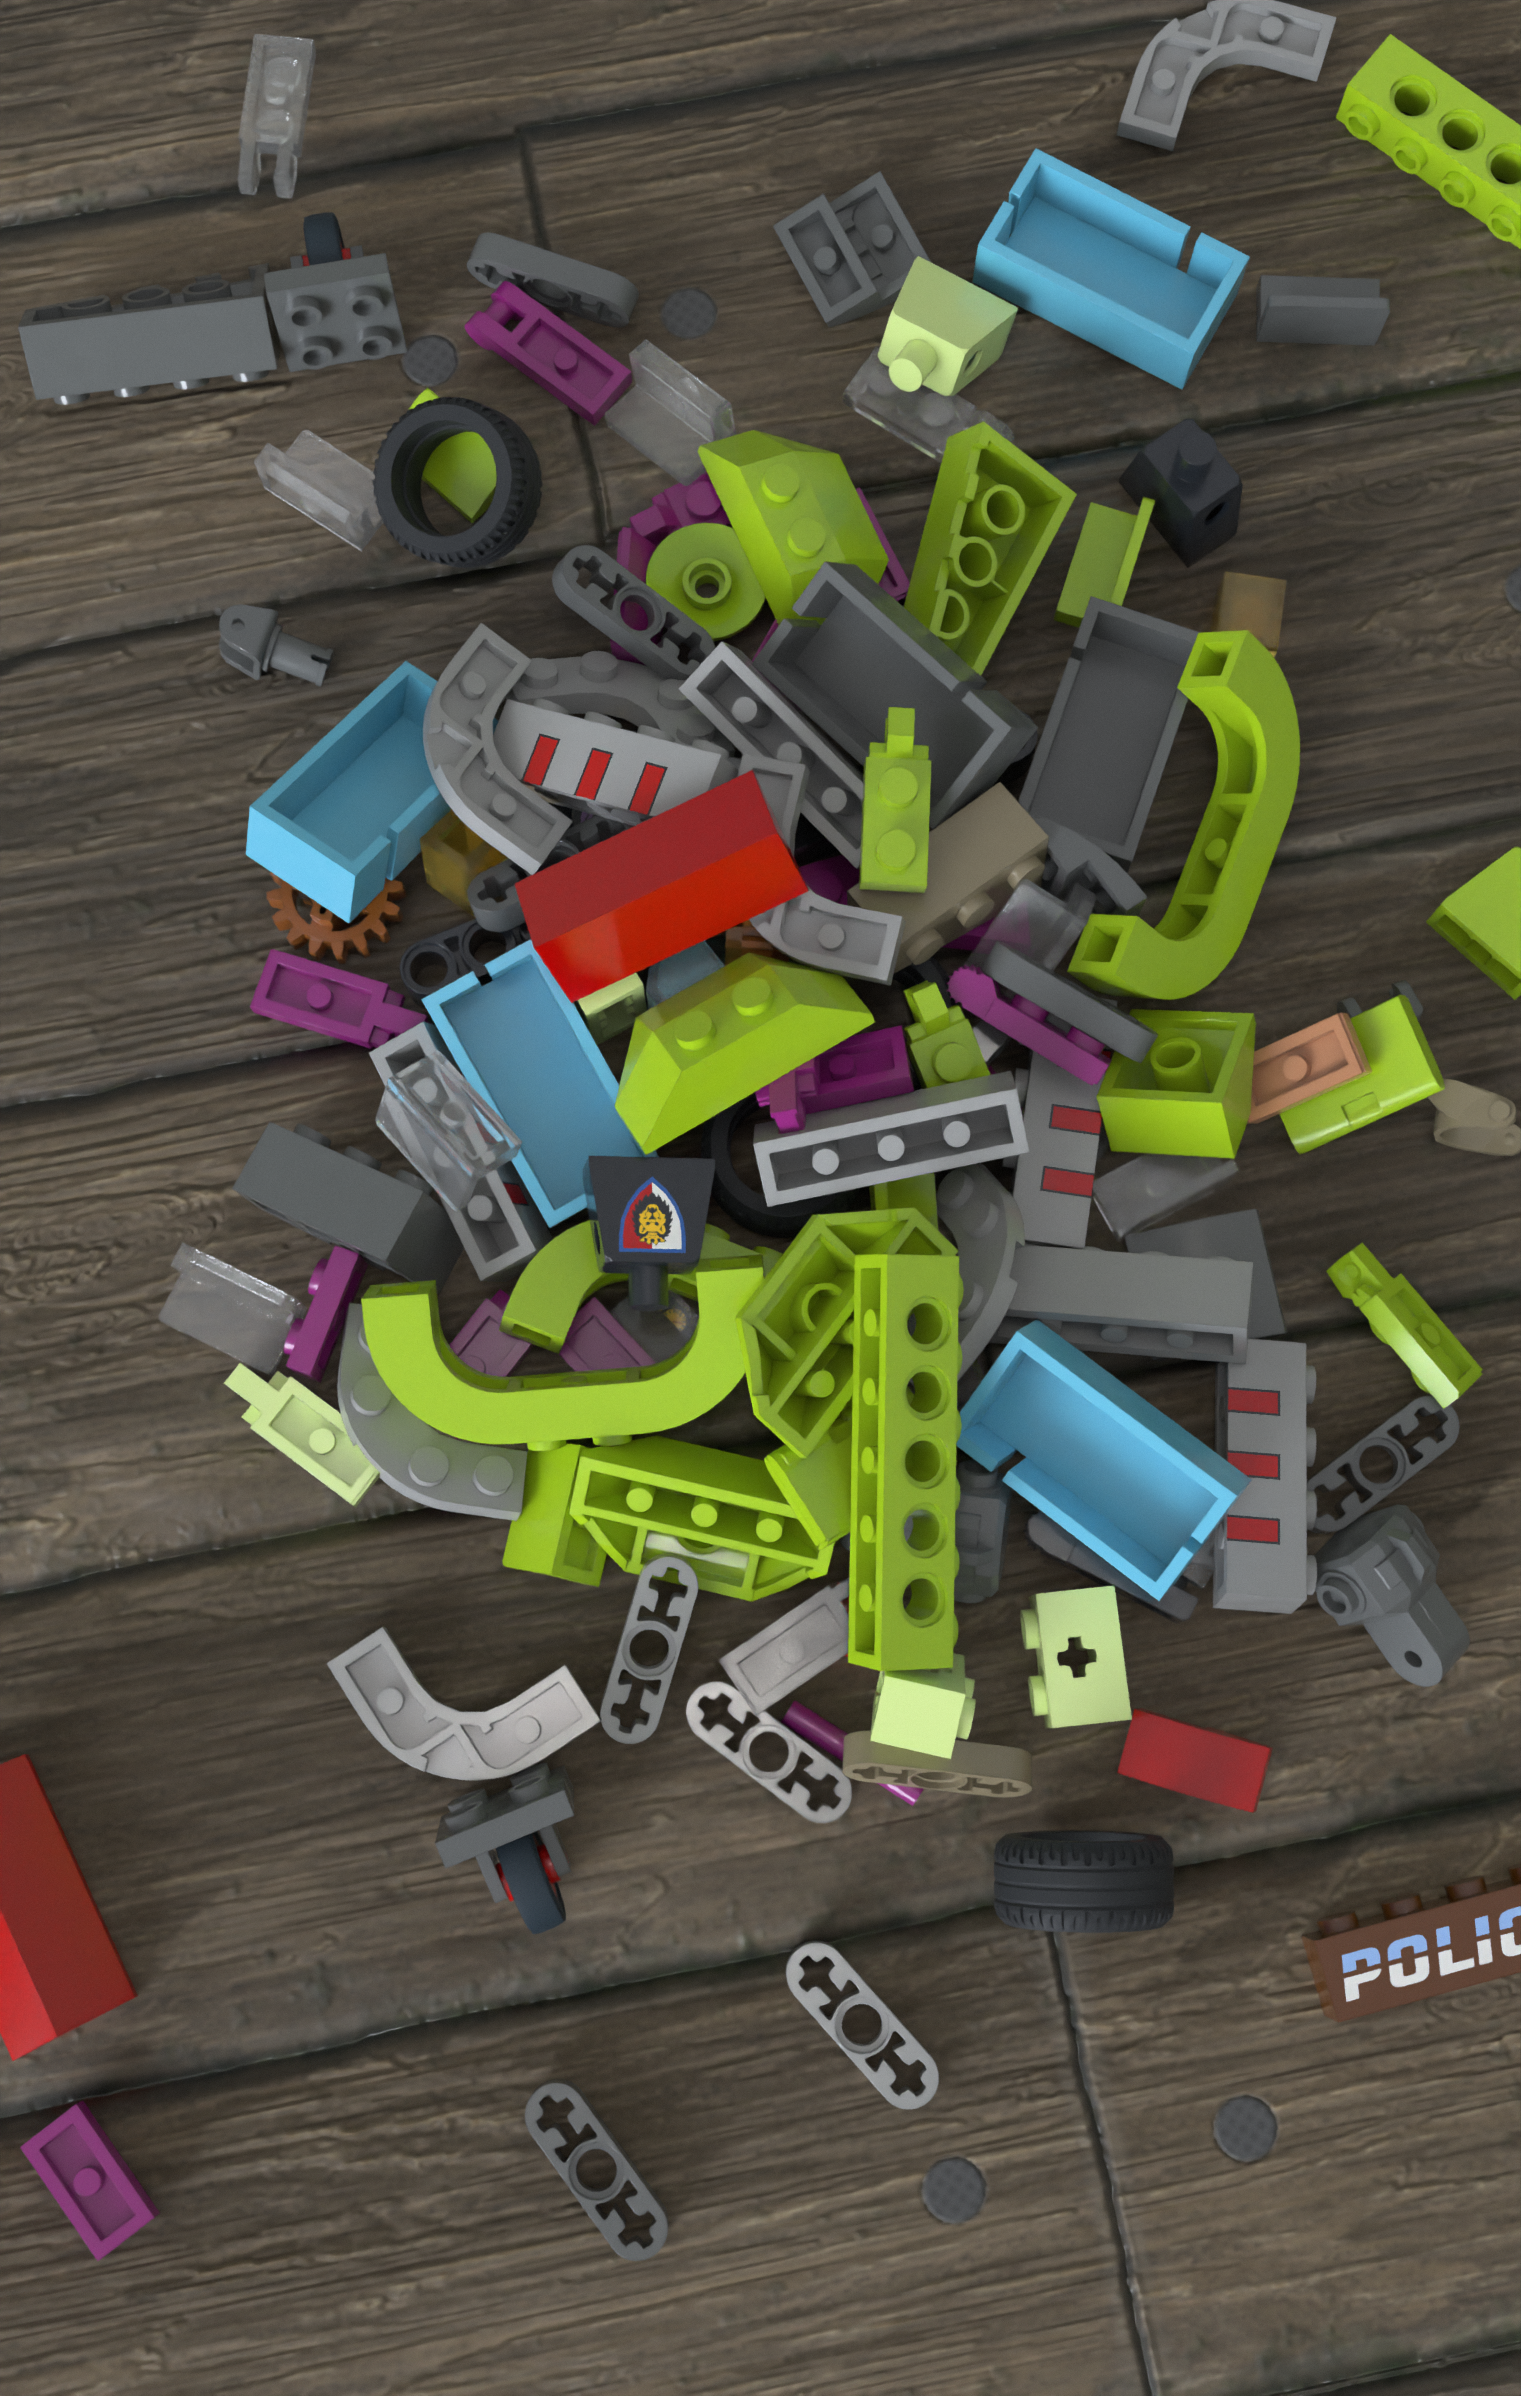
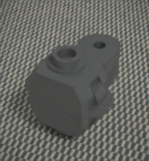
(979, 1531)
(1385, 1578)

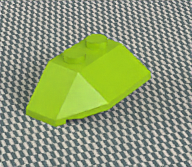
(791, 513)
(729, 1041)
(802, 1318)
(698, 1504)

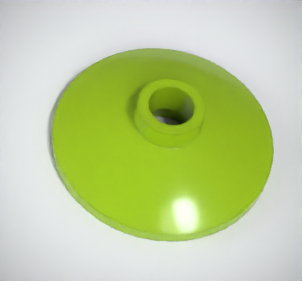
(713, 556)

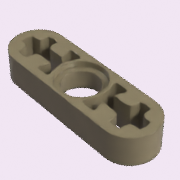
(971, 1770)

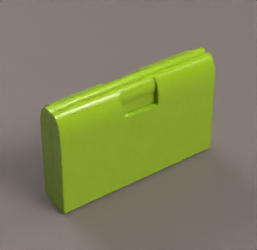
(1400, 1076)
(821, 1484)

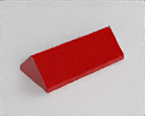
(659, 887)
(53, 1940)

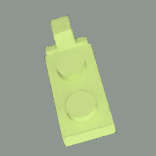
(305, 1431)

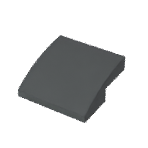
(852, 250)
(1077, 860)
(1227, 1235)

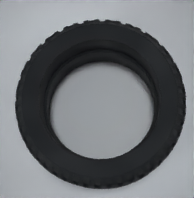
(401, 469)
(741, 1202)
(1084, 1881)

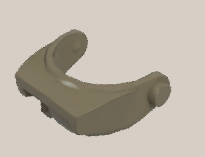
(1475, 1120)

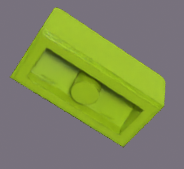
(461, 470)

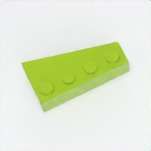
(983, 541)

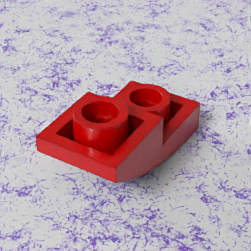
(1195, 1760)

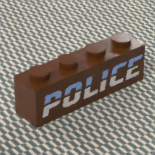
(1417, 1947)

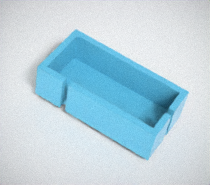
(1108, 268)
(353, 801)
(538, 1072)
(1098, 1458)

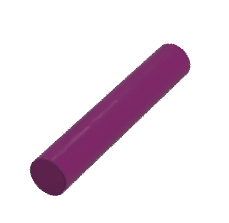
(831, 1740)

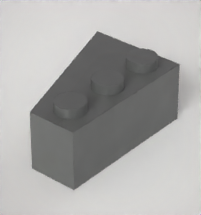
(351, 1203)

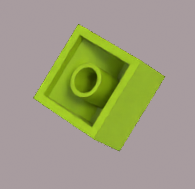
(1187, 1091)

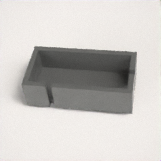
(882, 657)
(1110, 728)

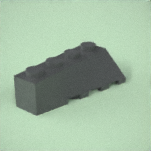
(151, 339)

